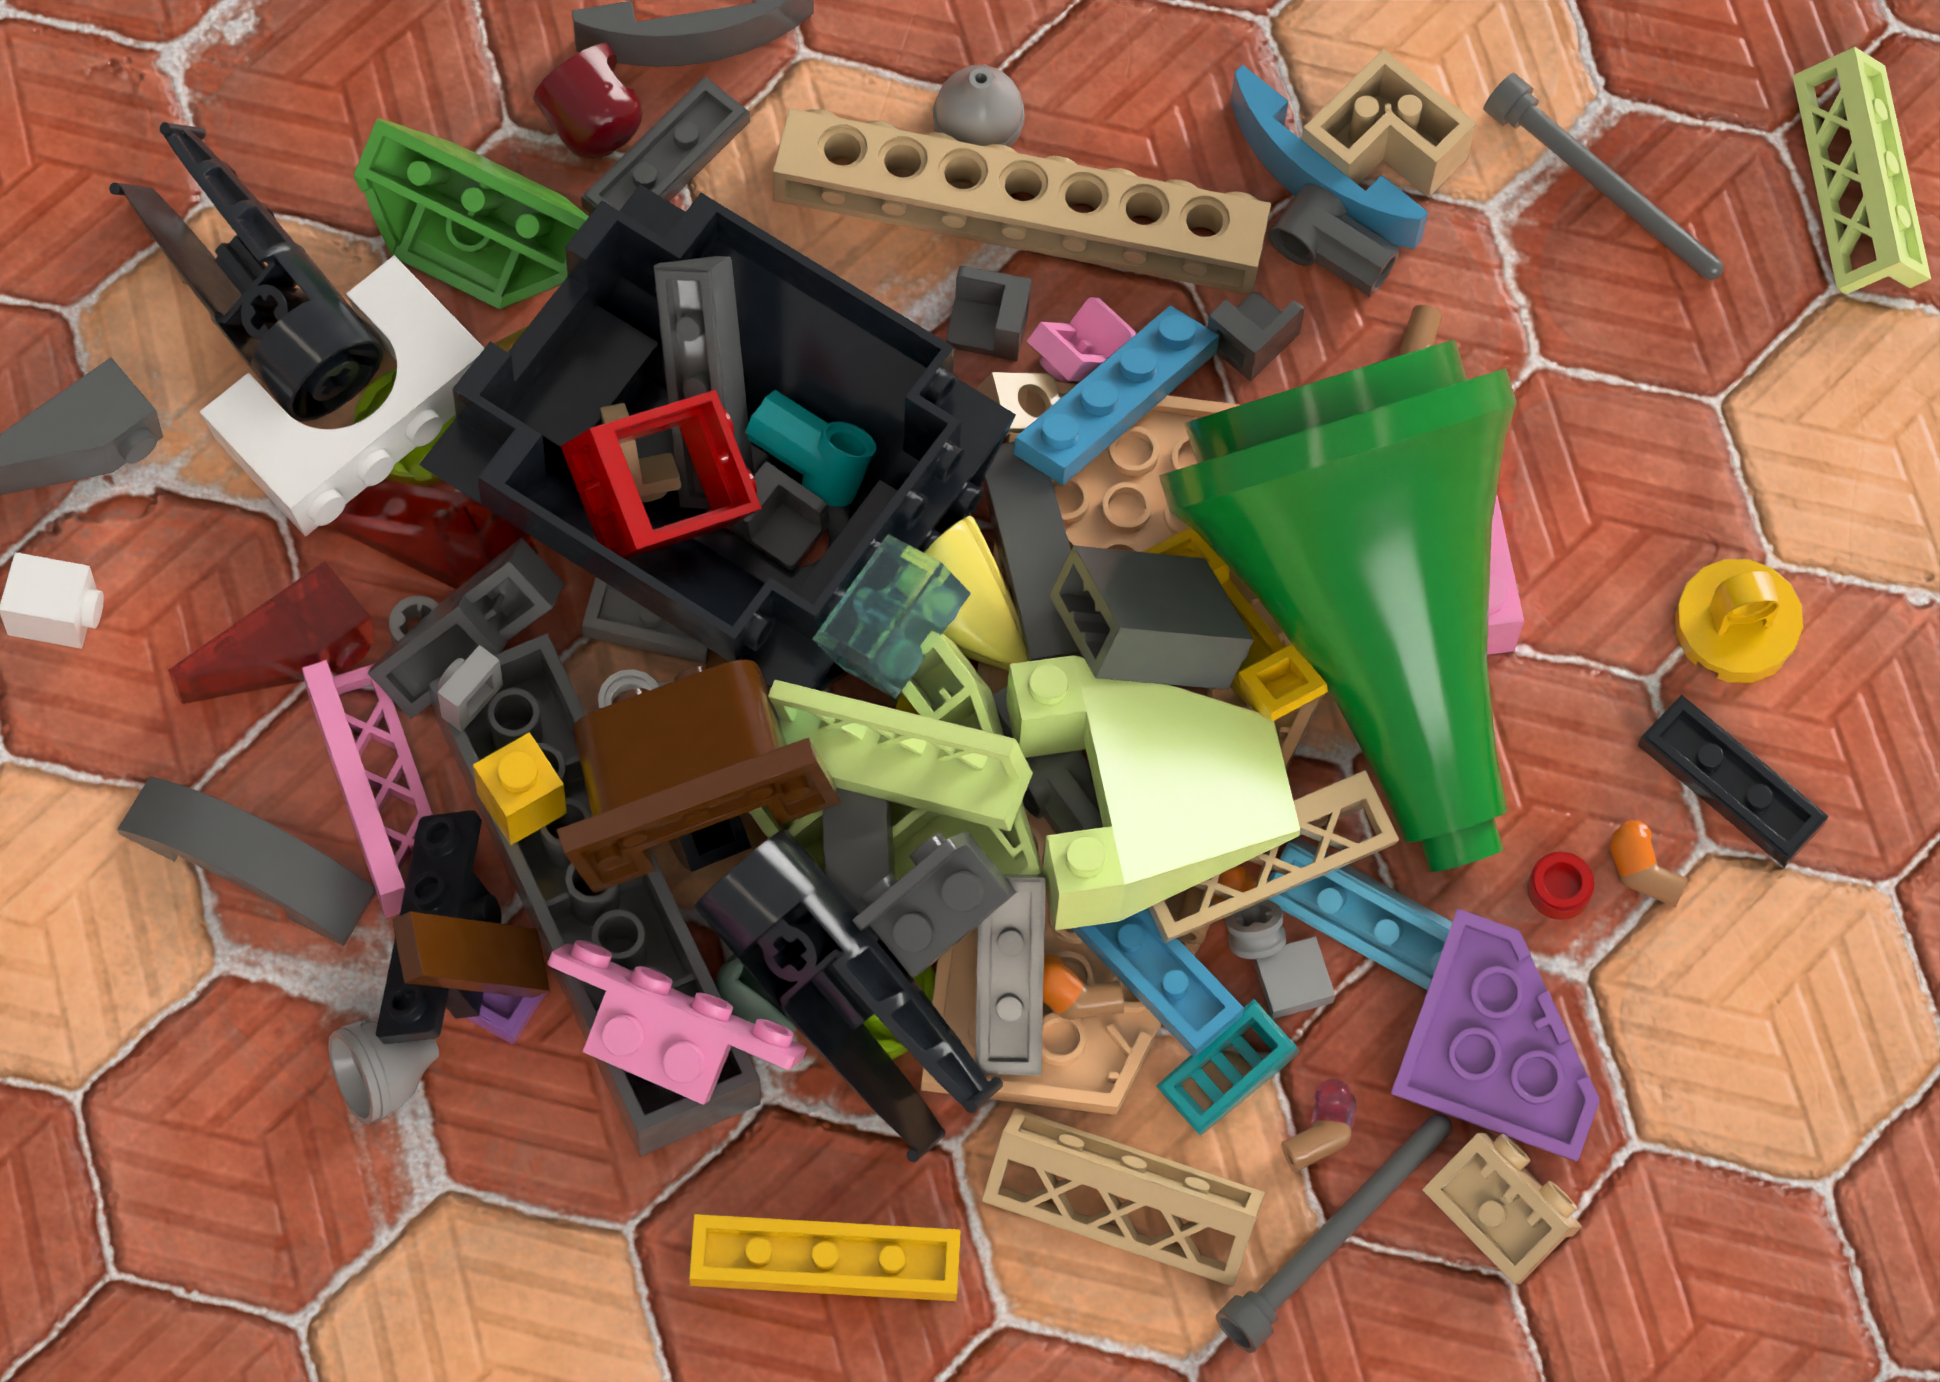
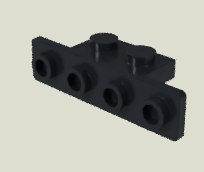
(442, 885)

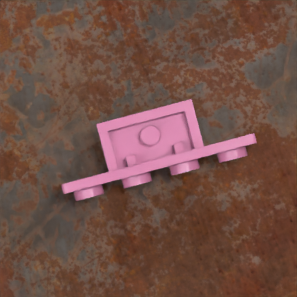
(664, 1032)

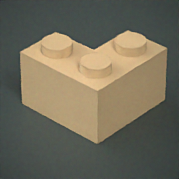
(1392, 119)

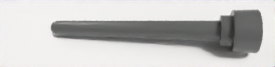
(1515, 104)
(1250, 1317)

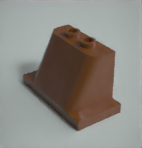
(684, 762)

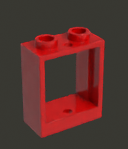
(613, 497)

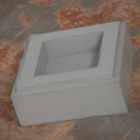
(1295, 979)

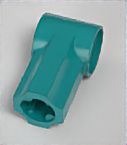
(827, 455)

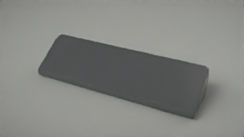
(701, 352)

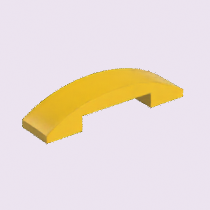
(1272, 676)

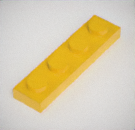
(825, 1257)

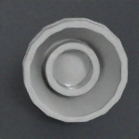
(979, 107)
(376, 1075)

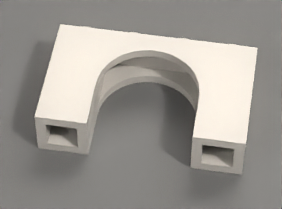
(320, 470)

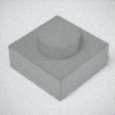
(468, 687)

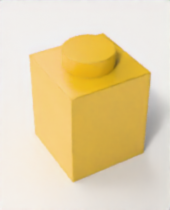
(520, 788)

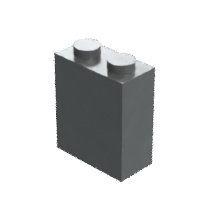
(1150, 618)

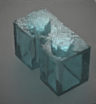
(889, 615)

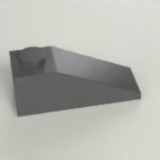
(80, 433)

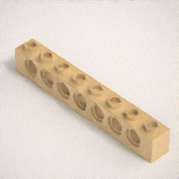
(1040, 225)

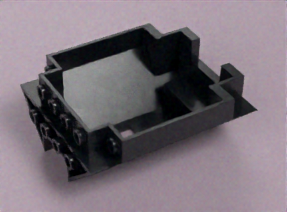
(798, 336)

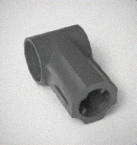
(1321, 232)

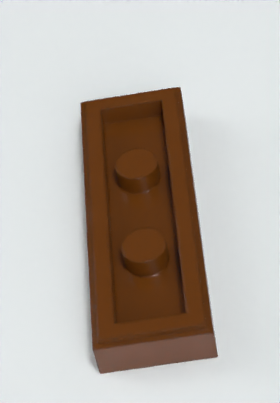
(470, 955)

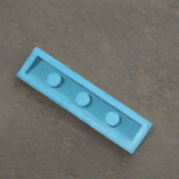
(1366, 916)

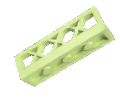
(1881, 169)
(907, 755)

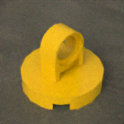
(1739, 620)

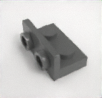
(935, 901)

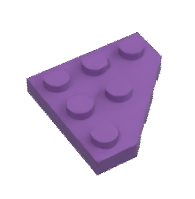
(1496, 1044)

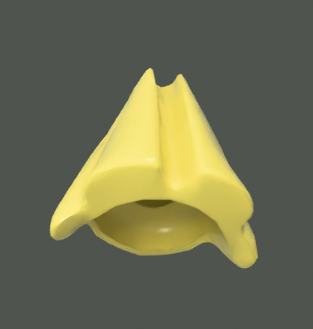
(987, 622)

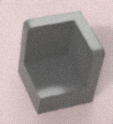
(989, 312)
(1254, 332)
(788, 521)

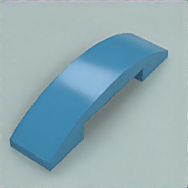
(1293, 163)

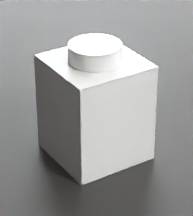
(50, 600)

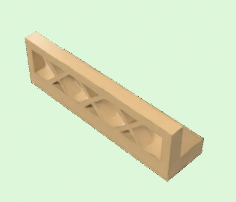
(1312, 811)
(1132, 1175)

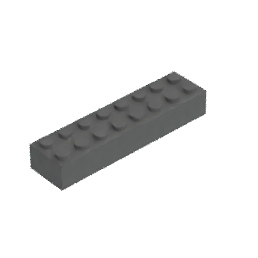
(630, 920)

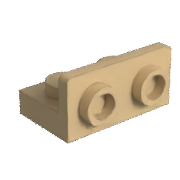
(1503, 1205)

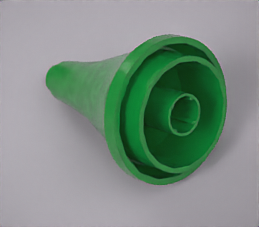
(1369, 544)

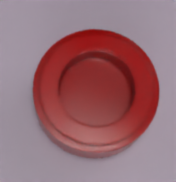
(1560, 885)

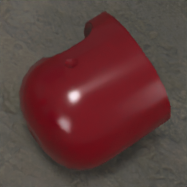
(589, 103)

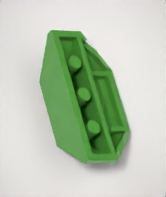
(465, 216)

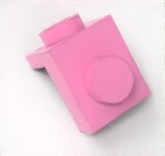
(1079, 347)

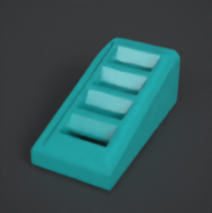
(1263, 1069)

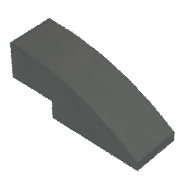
(481, 612)

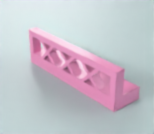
(356, 782)

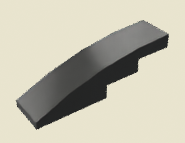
(1031, 550)

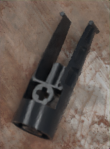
(296, 340)
(832, 977)

